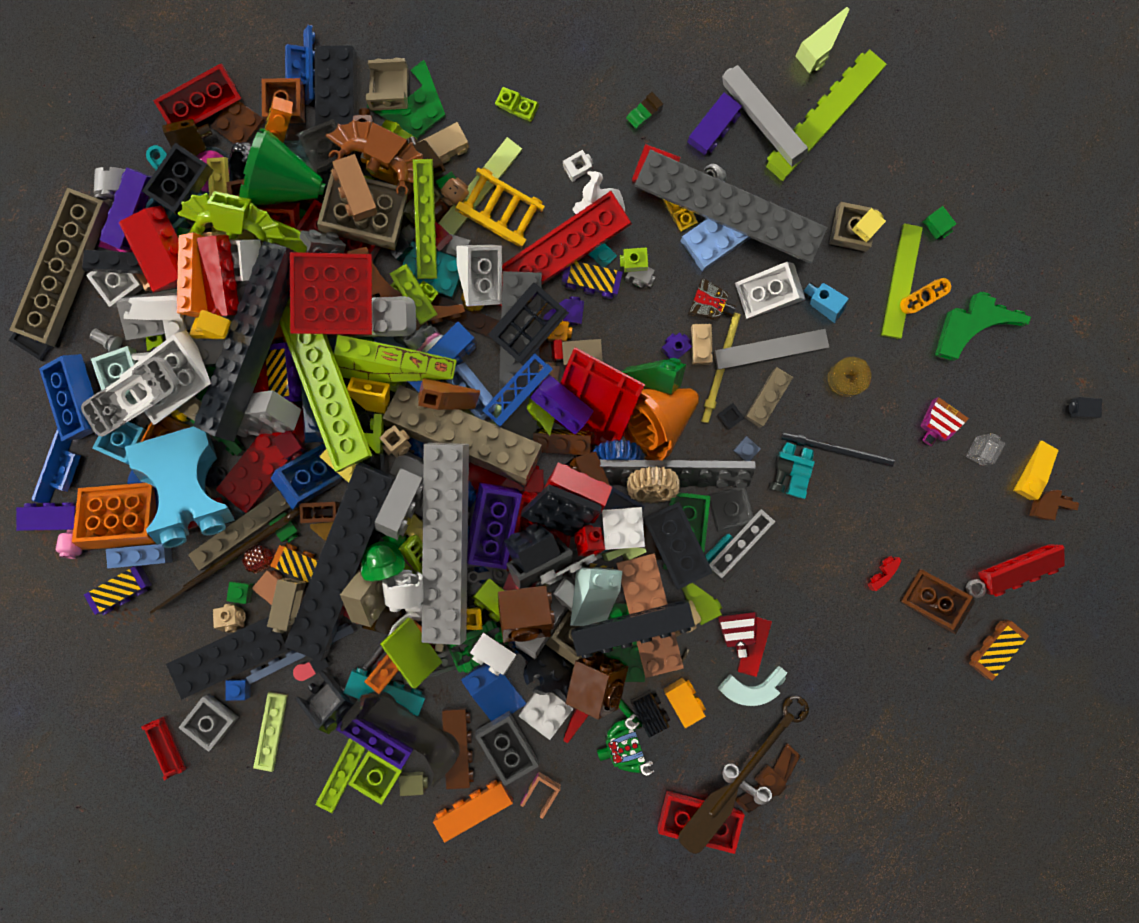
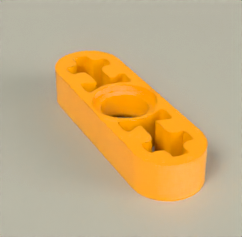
(917, 296)

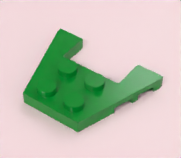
(423, 106)

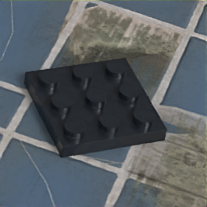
(561, 510)

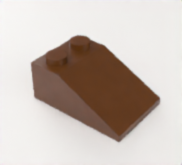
(938, 601)

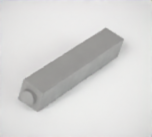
(764, 115)

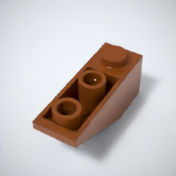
(446, 396)

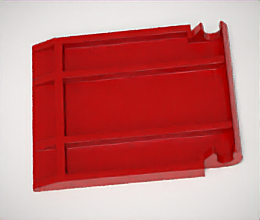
(605, 391)

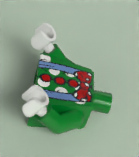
(625, 748)

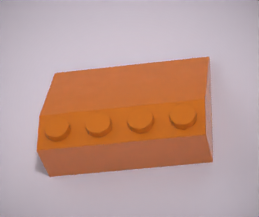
(114, 516)

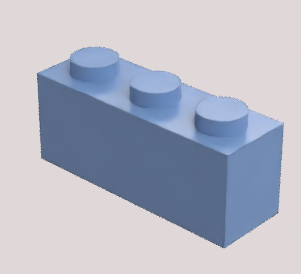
(138, 556)

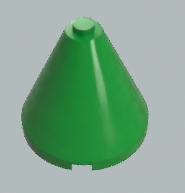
(277, 173)

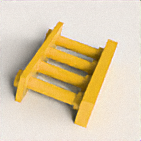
(483, 217)

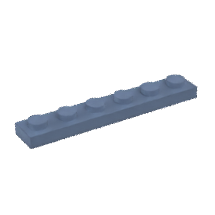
(293, 656)

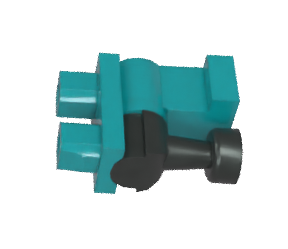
(797, 467)

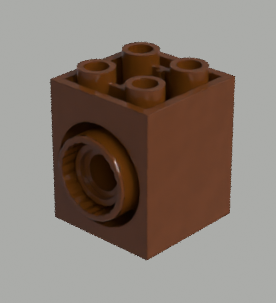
(525, 614)
(597, 685)

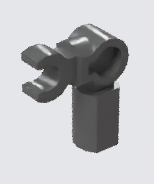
(417, 338)

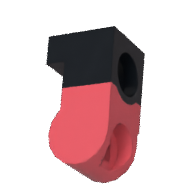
(306, 670)

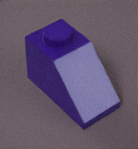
(574, 307)

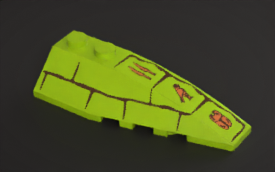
(389, 363)

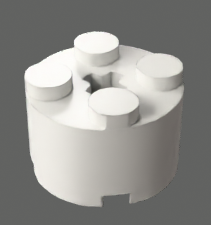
(403, 591)

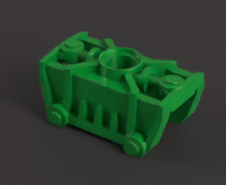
(471, 638)

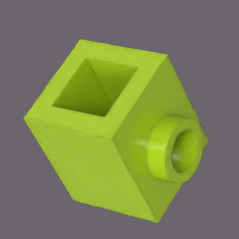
(634, 260)

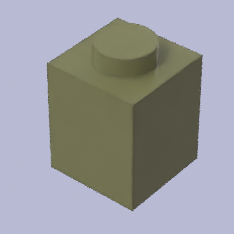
(413, 783)

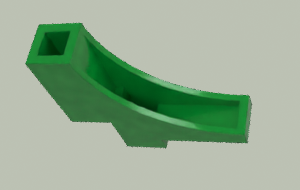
(962, 326)

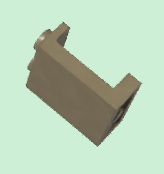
(388, 84)

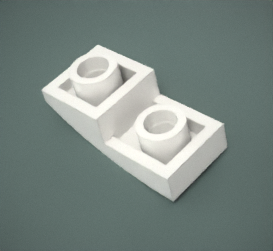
(565, 593)

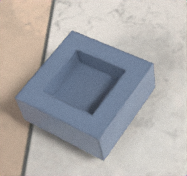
(746, 449)

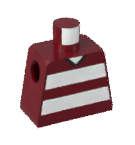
(739, 631)

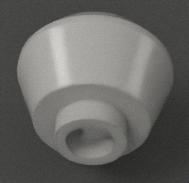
(715, 171)

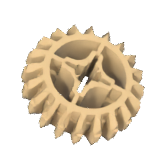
(653, 485)

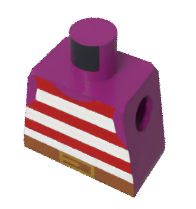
(941, 421)

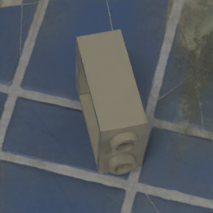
(285, 604)

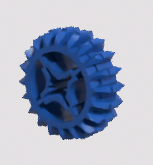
(619, 451)

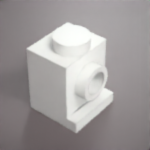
(578, 158)

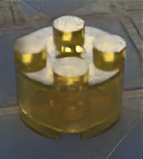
(857, 369)

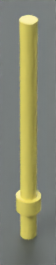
(710, 403)

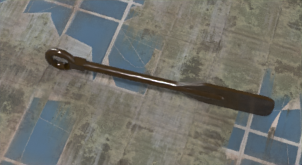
(233, 555)
(720, 803)

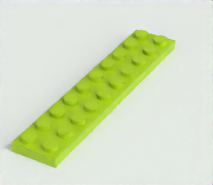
(327, 396)

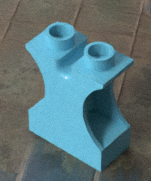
(178, 470)

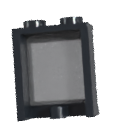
(326, 704)

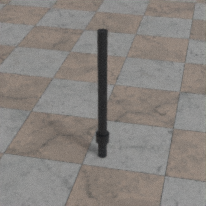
(802, 440)

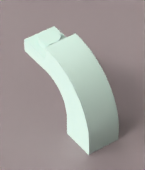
(753, 694)

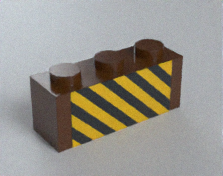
(565, 441)

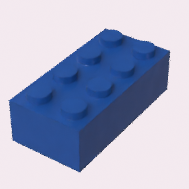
(452, 345)
(67, 389)

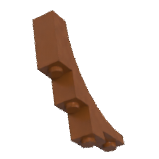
(381, 286)

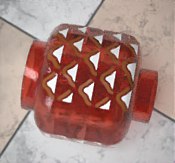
(257, 559)

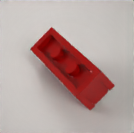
(164, 747)

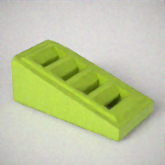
(409, 555)

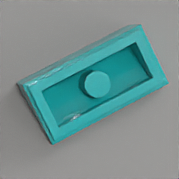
(723, 542)

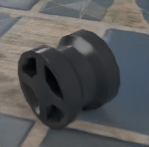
(213, 475)

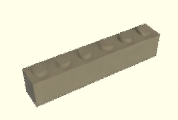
(239, 531)

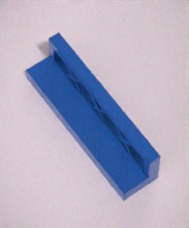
(524, 393)

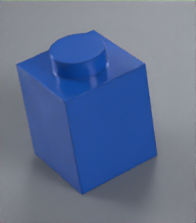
(238, 689)

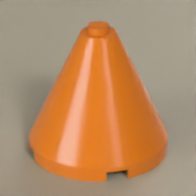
(660, 420)

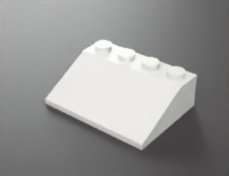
(187, 365)

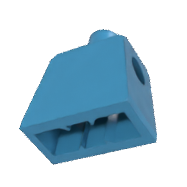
(832, 305)

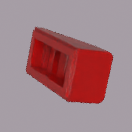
(575, 723)

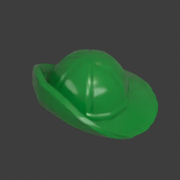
(382, 561)

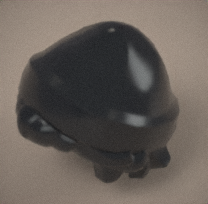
(238, 158)

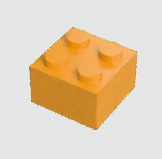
(684, 703)

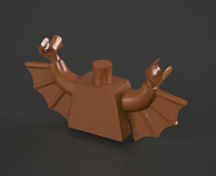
(378, 146)

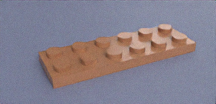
(642, 592)

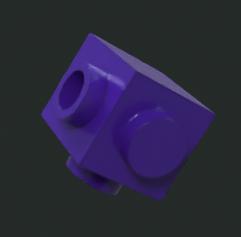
(676, 346)

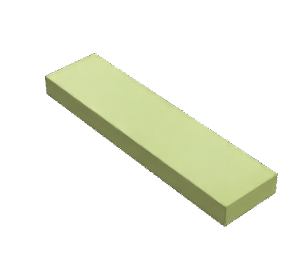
(270, 731)

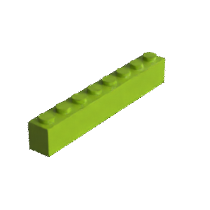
(831, 108)

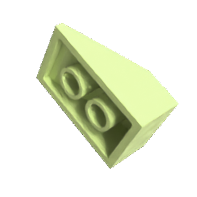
(815, 49)

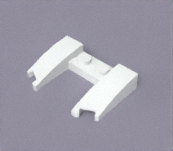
(157, 308)

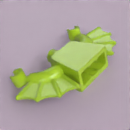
(230, 215)

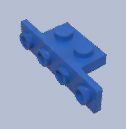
(300, 63)
(57, 470)

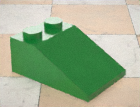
(659, 375)

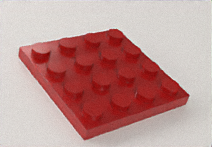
(330, 293)

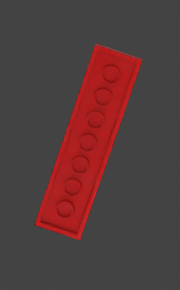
(571, 239)

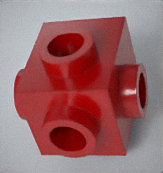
(589, 541)

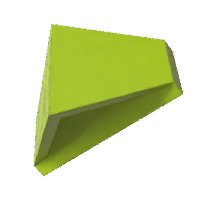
(543, 418)

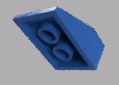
(493, 692)

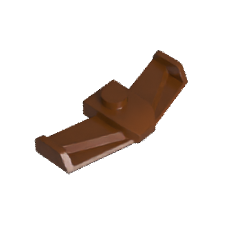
(773, 779)

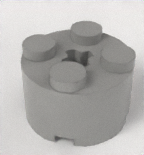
(107, 182)

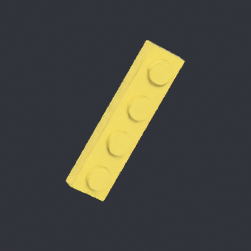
(218, 179)

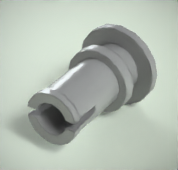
(108, 341)

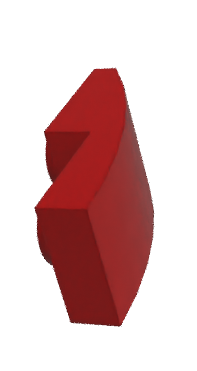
(888, 569)

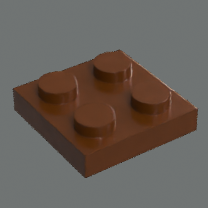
(237, 123)

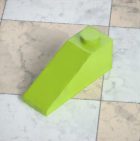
(705, 604)

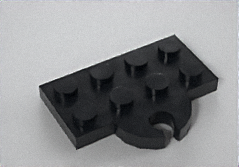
(551, 670)

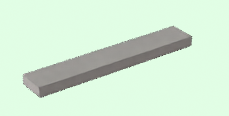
(771, 349)

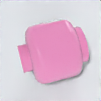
(65, 546)

